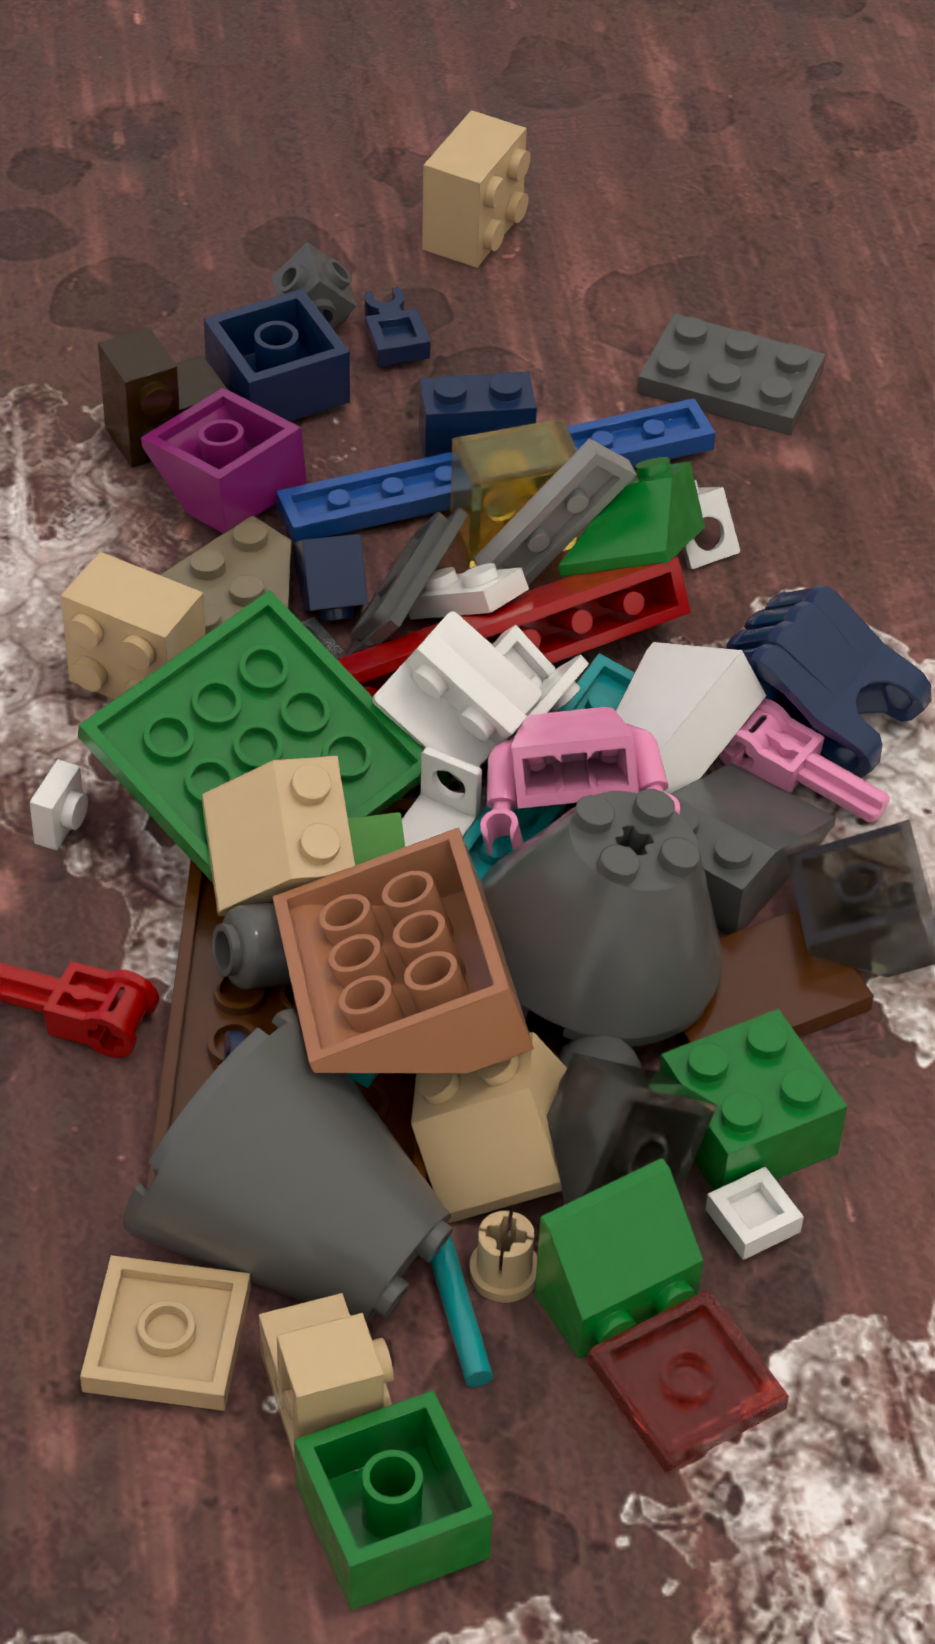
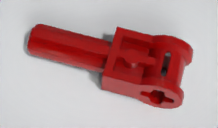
(84, 1004)

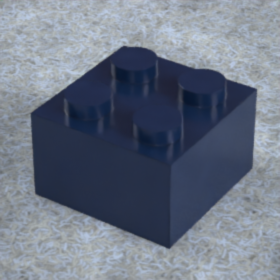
(280, 356)

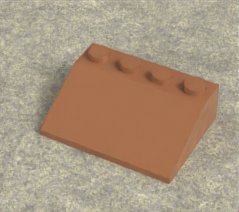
(401, 966)

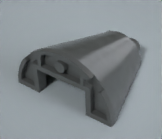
(290, 1181)

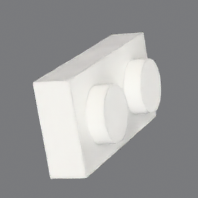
(468, 593)

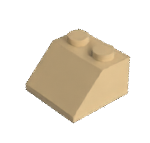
(276, 830)
(489, 1132)

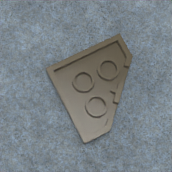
(237, 570)

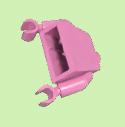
(561, 760)

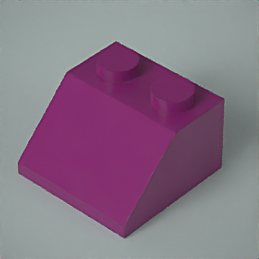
(227, 458)

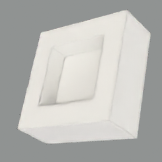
(58, 805)
(754, 1213)

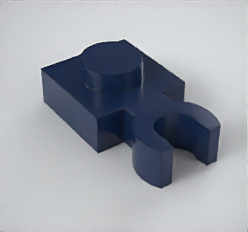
(394, 333)

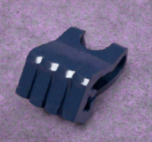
(829, 669)

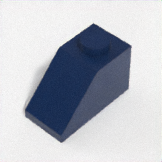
(331, 575)

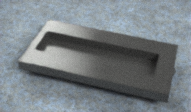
(406, 580)

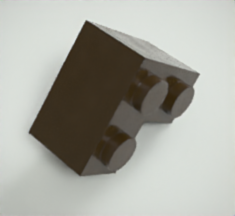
(147, 388)

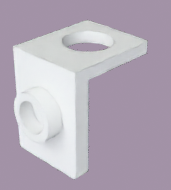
(713, 505)
(437, 806)

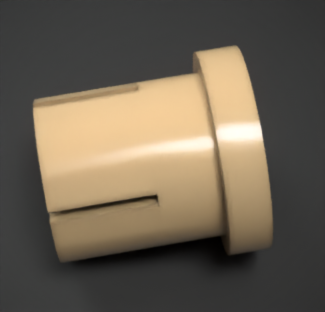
(519, 1258)

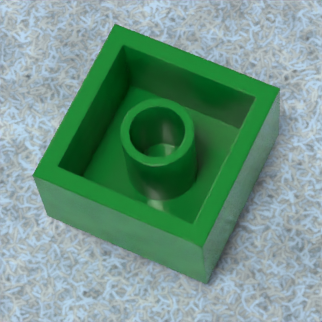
(768, 1096)
(392, 1499)

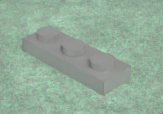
(559, 511)

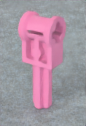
(790, 755)

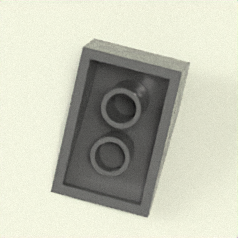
(745, 838)

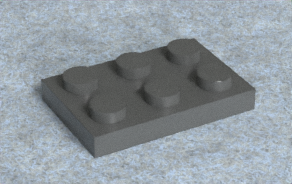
(732, 373)

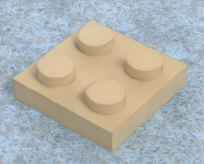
(166, 1333)

